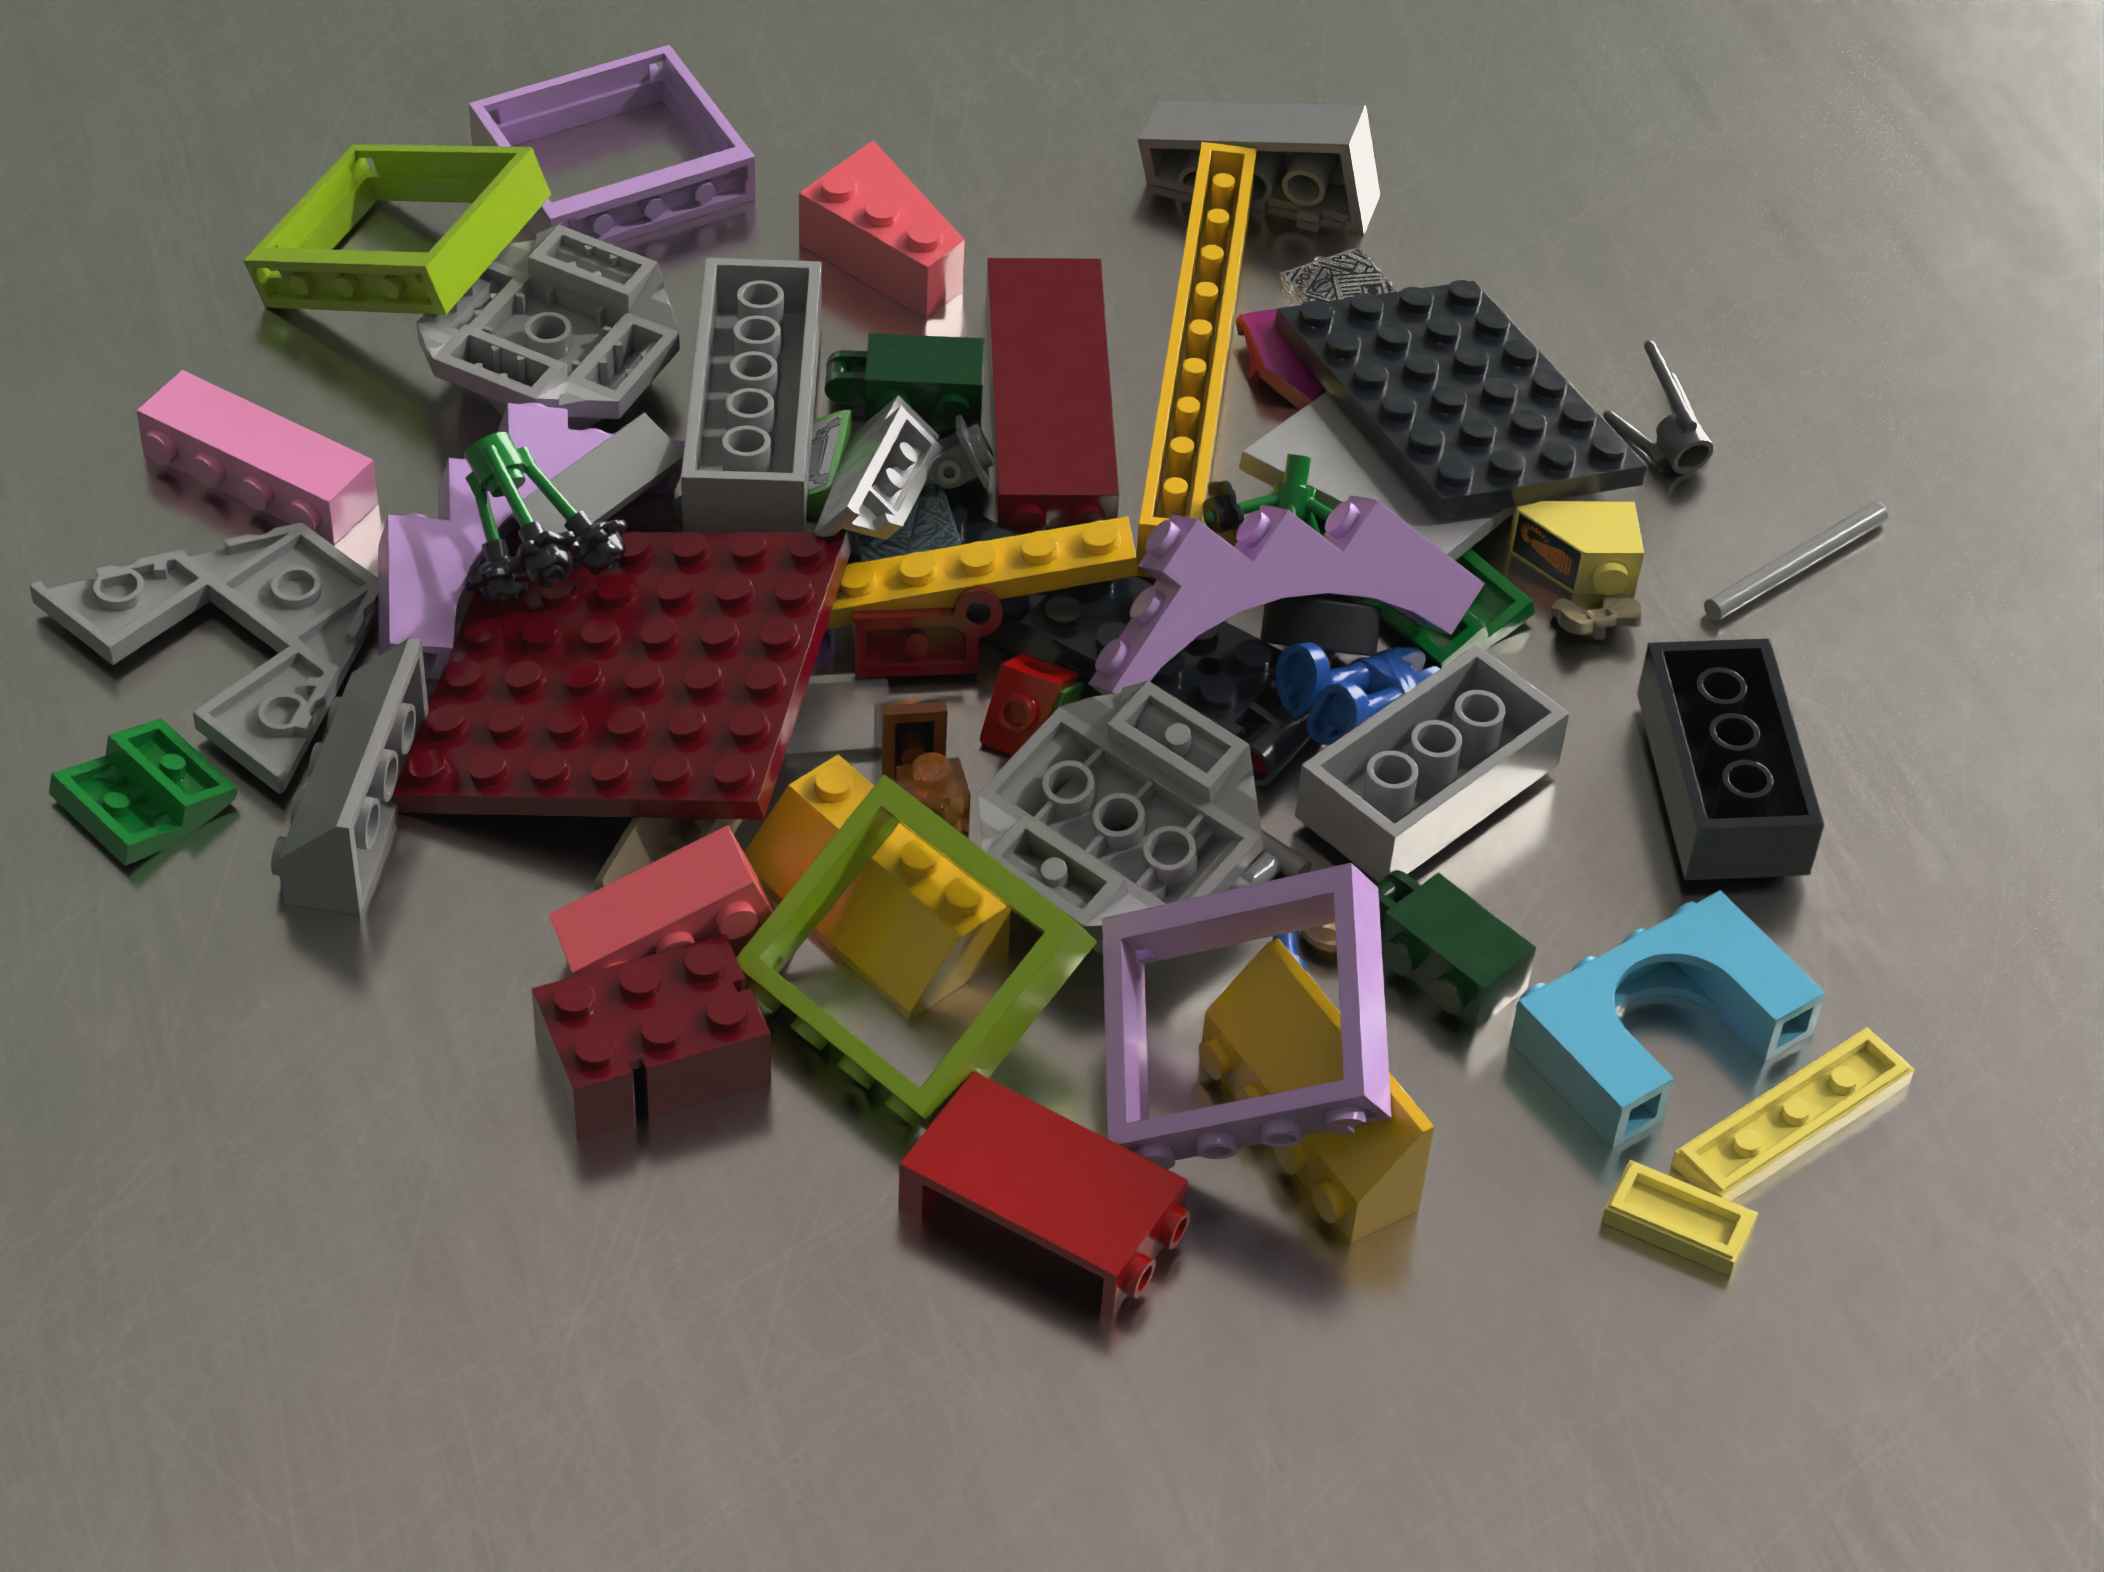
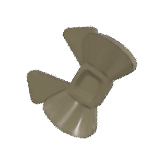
(1614, 612)

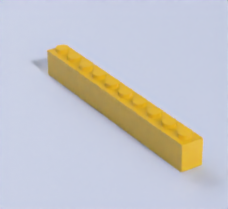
(1198, 340)

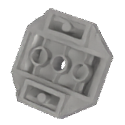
(1120, 764)

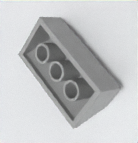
(348, 803)

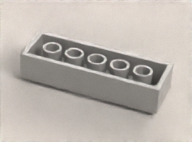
(752, 397)

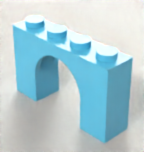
(1698, 954)

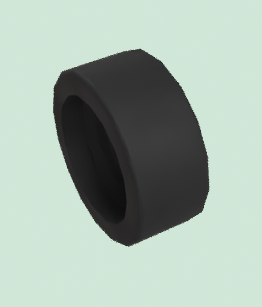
(1327, 623)

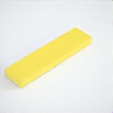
(1793, 1116)

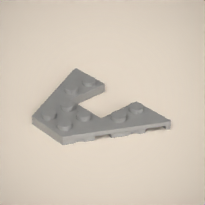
(279, 586)

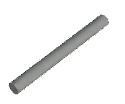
(1795, 561)

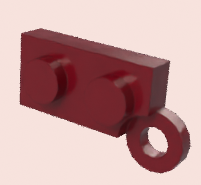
(923, 639)

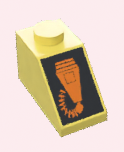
(1581, 544)

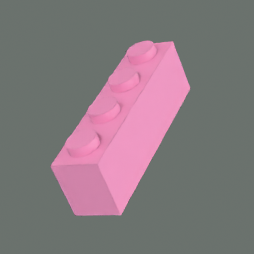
(257, 456)

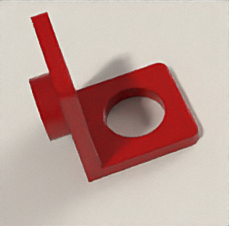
(1022, 701)

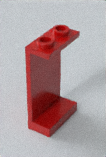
(1049, 1184)

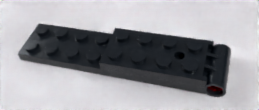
(1217, 674)

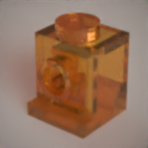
(939, 786)

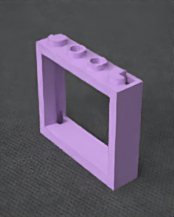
(645, 202)
(1230, 918)

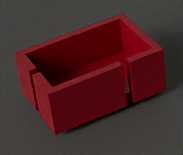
(669, 1012)

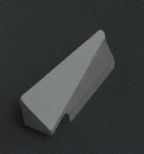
(881, 474)

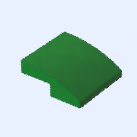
(1491, 616)
(143, 791)

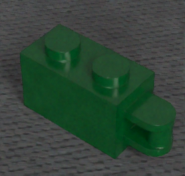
(930, 373)
(1452, 946)

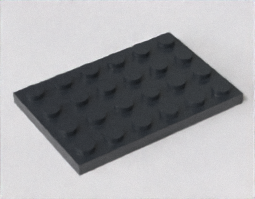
(1458, 399)

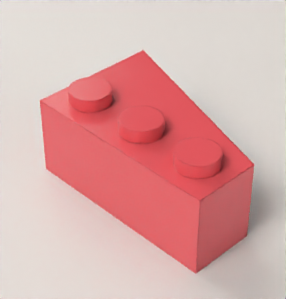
(883, 232)
(666, 905)

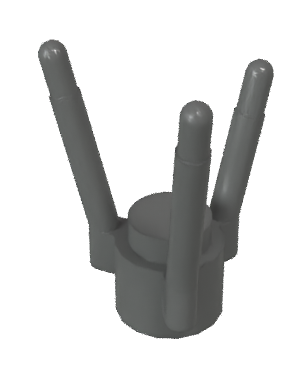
(1679, 435)

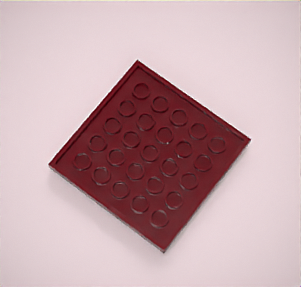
(631, 685)

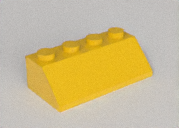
(909, 915)
(1284, 1034)

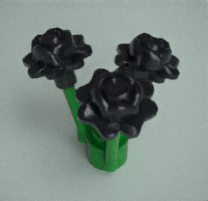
(542, 555)

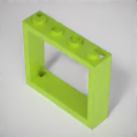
(301, 271)
(1001, 1020)

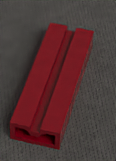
(1050, 393)

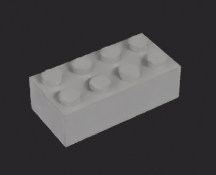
(1431, 764)

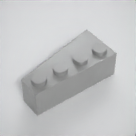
(1306, 154)

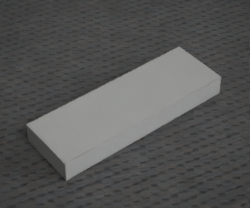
(610, 475)

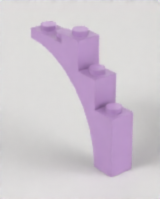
(1279, 557)
(431, 560)

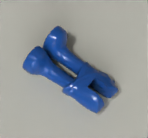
(1348, 694)

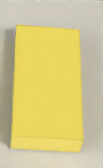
(1679, 1218)

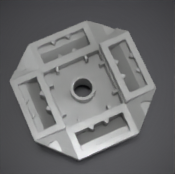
(557, 328)

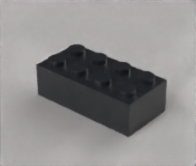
(1729, 759)

